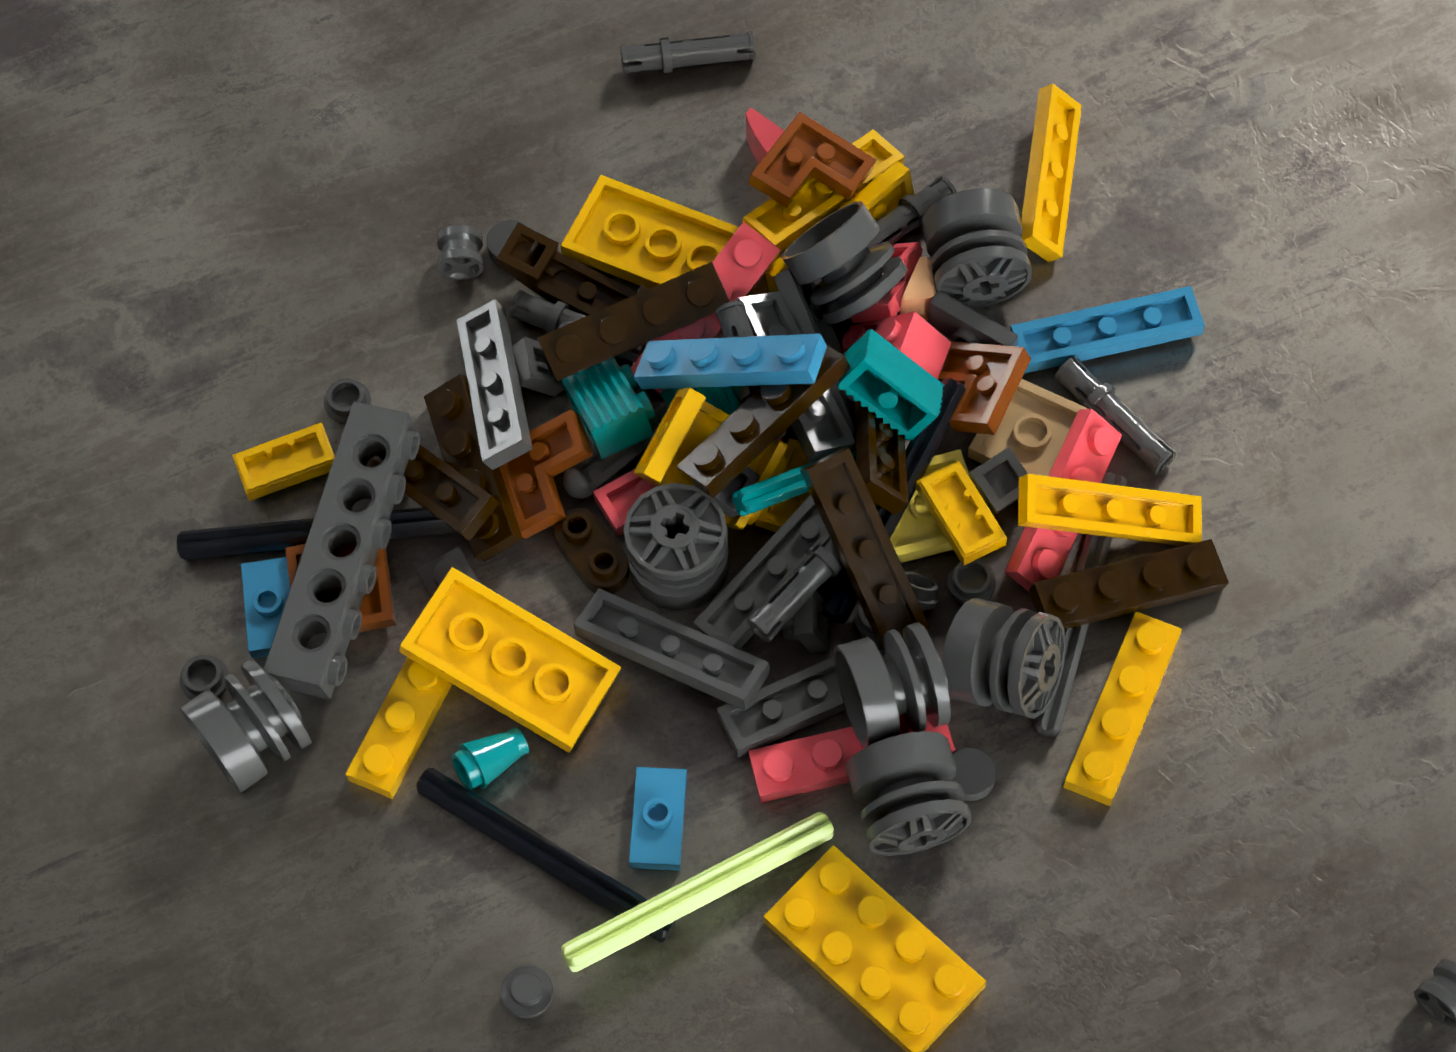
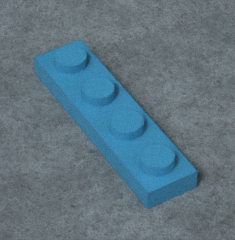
(1110, 328)
(731, 361)

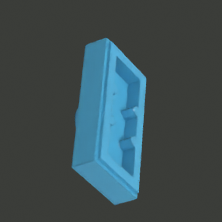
(265, 596)
(658, 819)

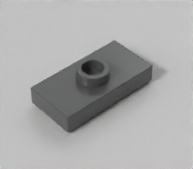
(966, 324)

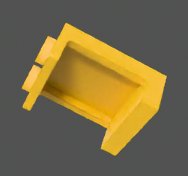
(682, 430)

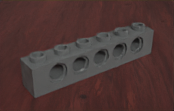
(367, 433)

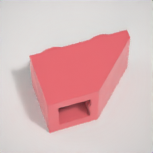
(908, 334)

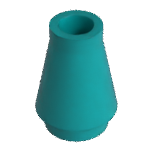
(486, 758)

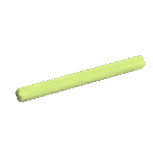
(696, 891)

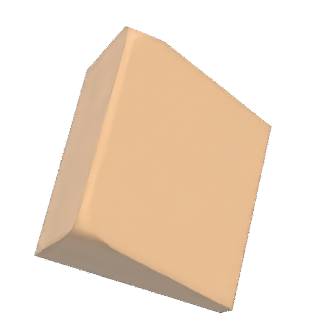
(919, 290)

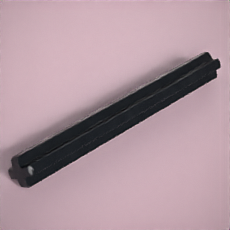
(918, 457)
(290, 533)
(532, 846)

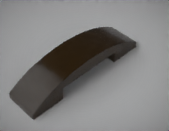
(555, 277)

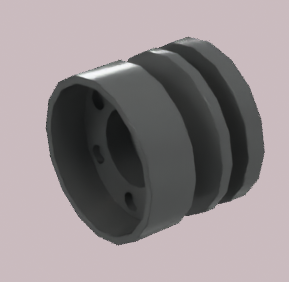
(977, 247)
(850, 271)
(677, 546)
(1004, 657)
(902, 682)
(246, 725)
(908, 793)

